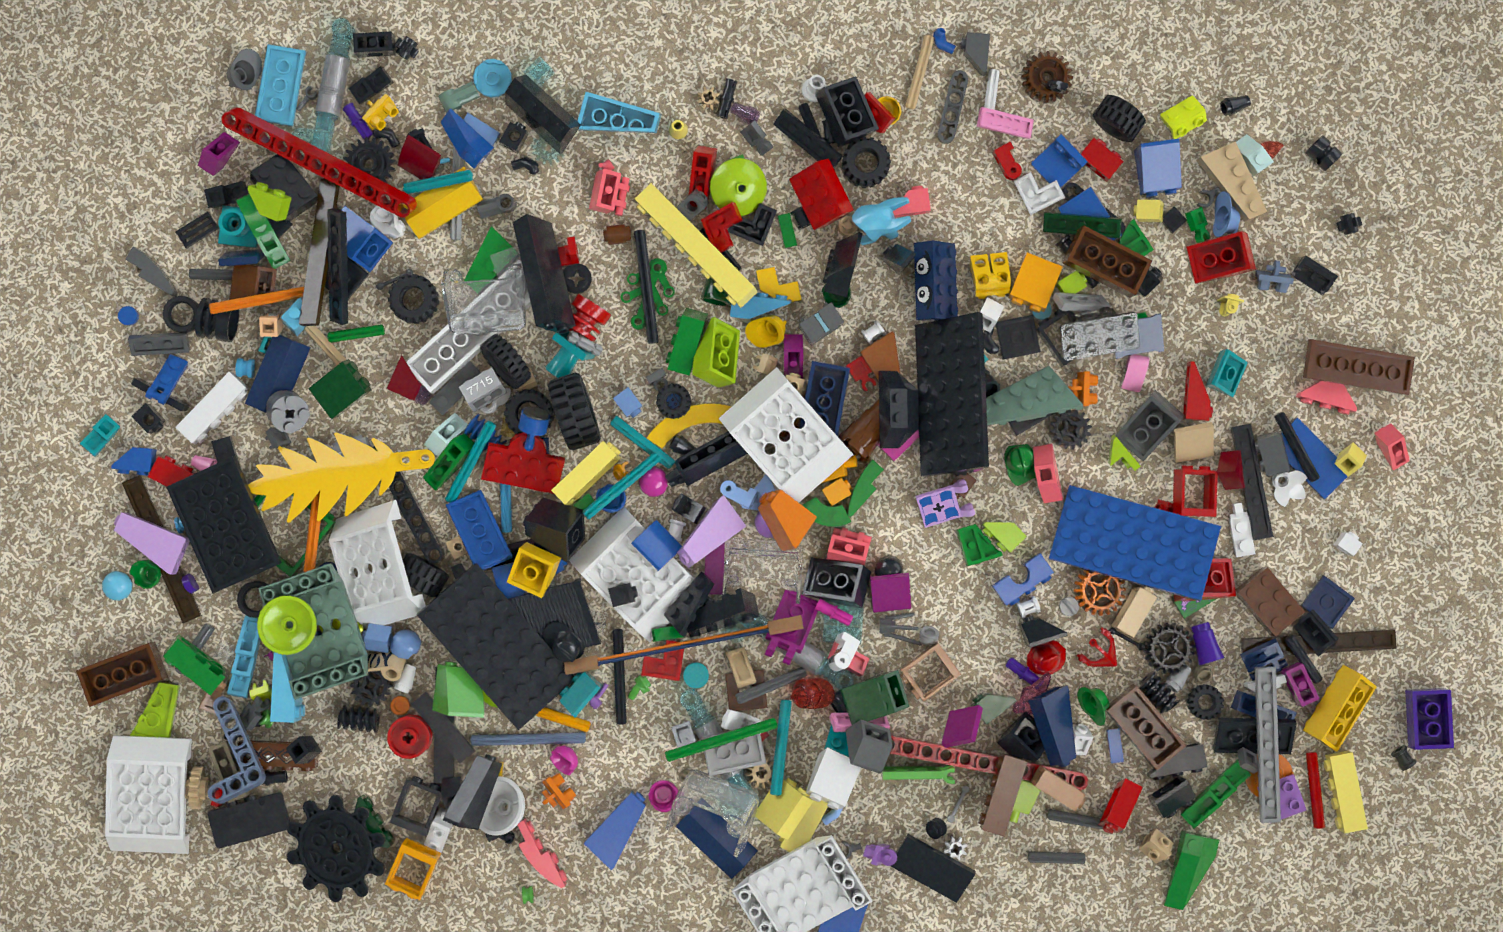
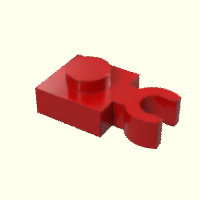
(859, 371)

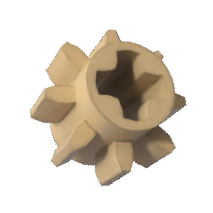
(710, 103)

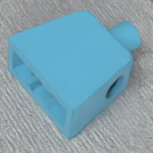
(292, 316)

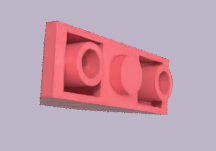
(1328, 396)
(1047, 473)

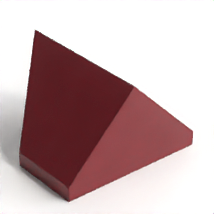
(404, 381)

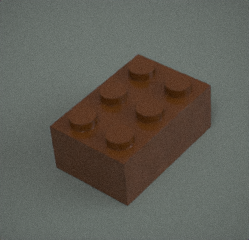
(1269, 601)

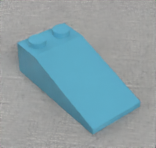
(283, 705)

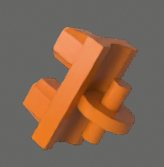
(1081, 388)
(562, 799)

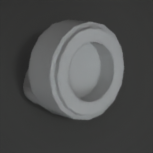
(1069, 606)
(928, 635)

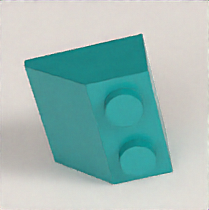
(580, 693)

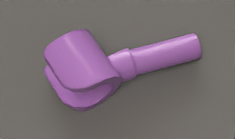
(595, 701)

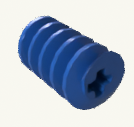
(475, 428)

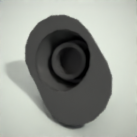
(244, 70)

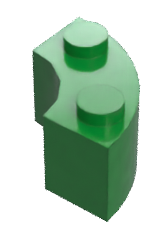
(827, 515)

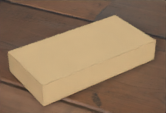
(741, 667)

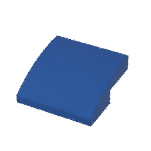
(657, 545)

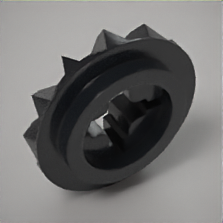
(583, 272)

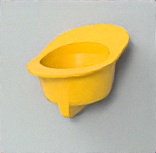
(766, 331)

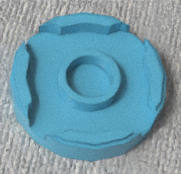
(488, 82)

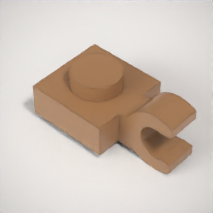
(208, 701)

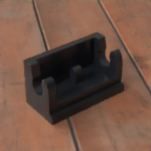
(1314, 275)
(1316, 633)

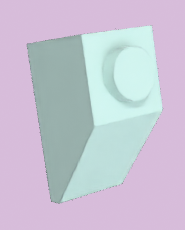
(1253, 154)
(445, 433)

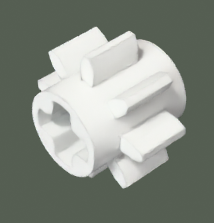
(960, 850)

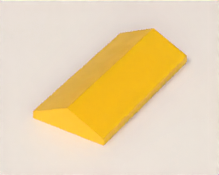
(441, 205)

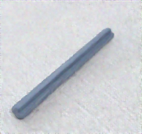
(528, 739)

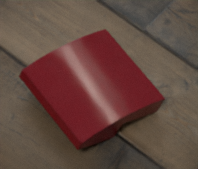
(418, 159)

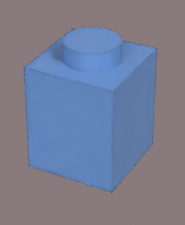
(628, 403)
(377, 637)

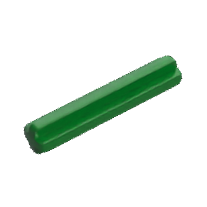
(356, 333)

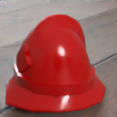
(1046, 658)

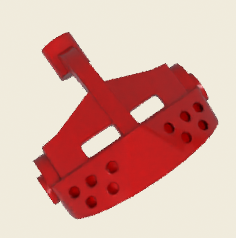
(1109, 658)

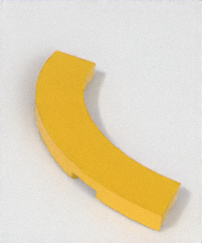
(696, 415)

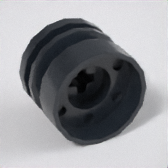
(222, 325)

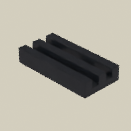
(183, 237)

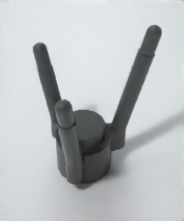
(888, 626)

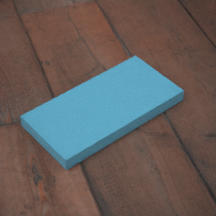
(280, 84)

